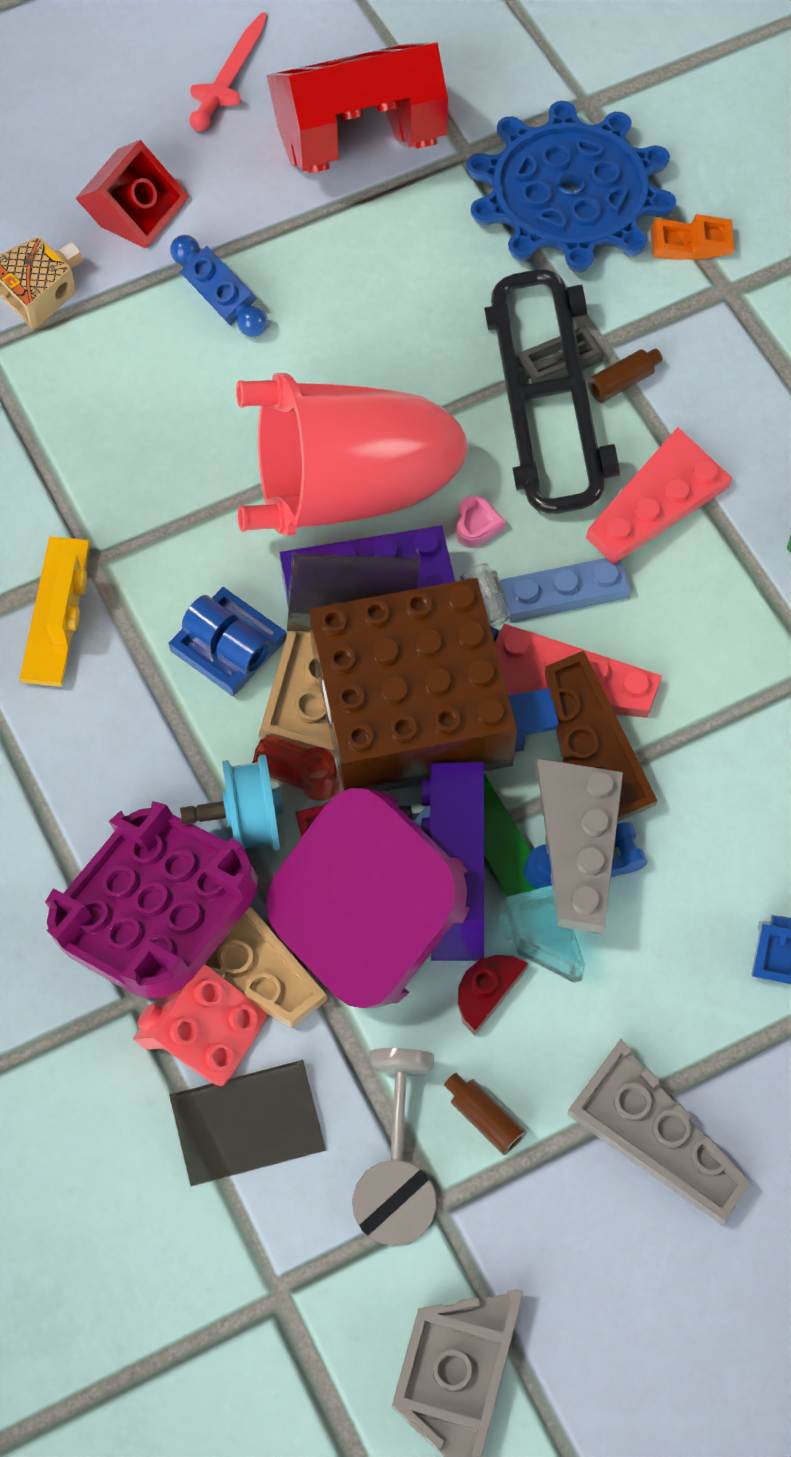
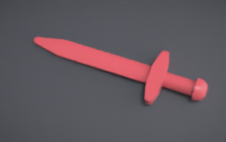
(219, 92)

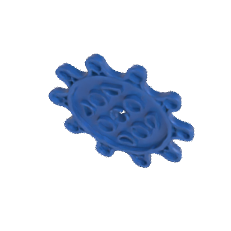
(564, 150)

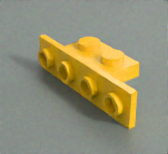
(55, 611)

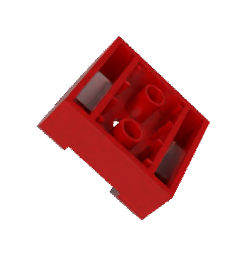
(399, 80)

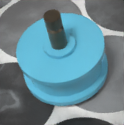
(247, 805)

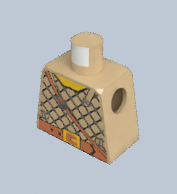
(37, 279)

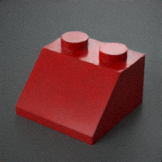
(133, 195)

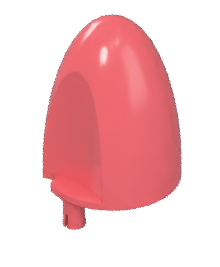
(345, 452)

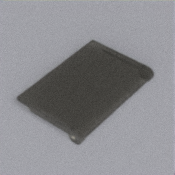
(340, 579)
(247, 1123)

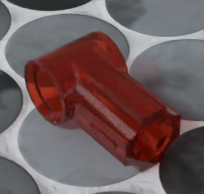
(295, 764)

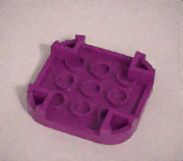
(366, 898)
(152, 902)

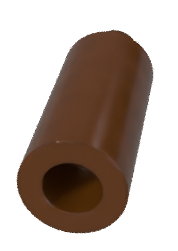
(623, 374)
(485, 1113)

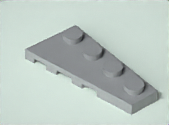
(580, 830)
(646, 1126)

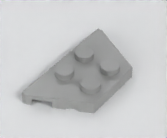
(456, 1371)

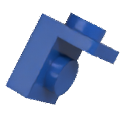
(773, 950)

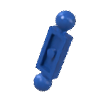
(218, 285)

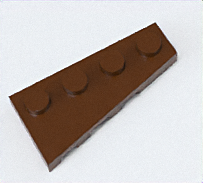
(591, 732)

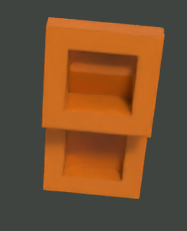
(689, 241)

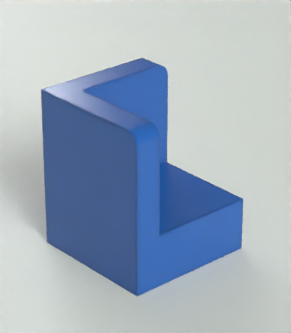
(532, 714)

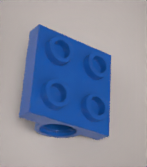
(226, 639)

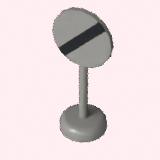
(395, 1198)

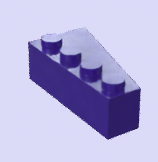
(425, 543)
(458, 829)

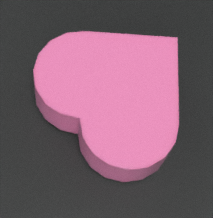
(477, 522)

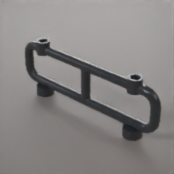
(600, 462)

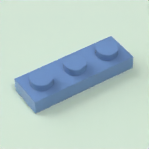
(564, 589)

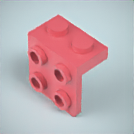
(203, 1025)

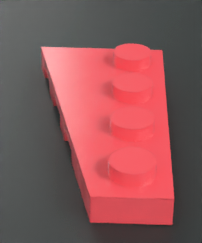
(658, 496)
(526, 655)

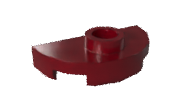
(486, 987)

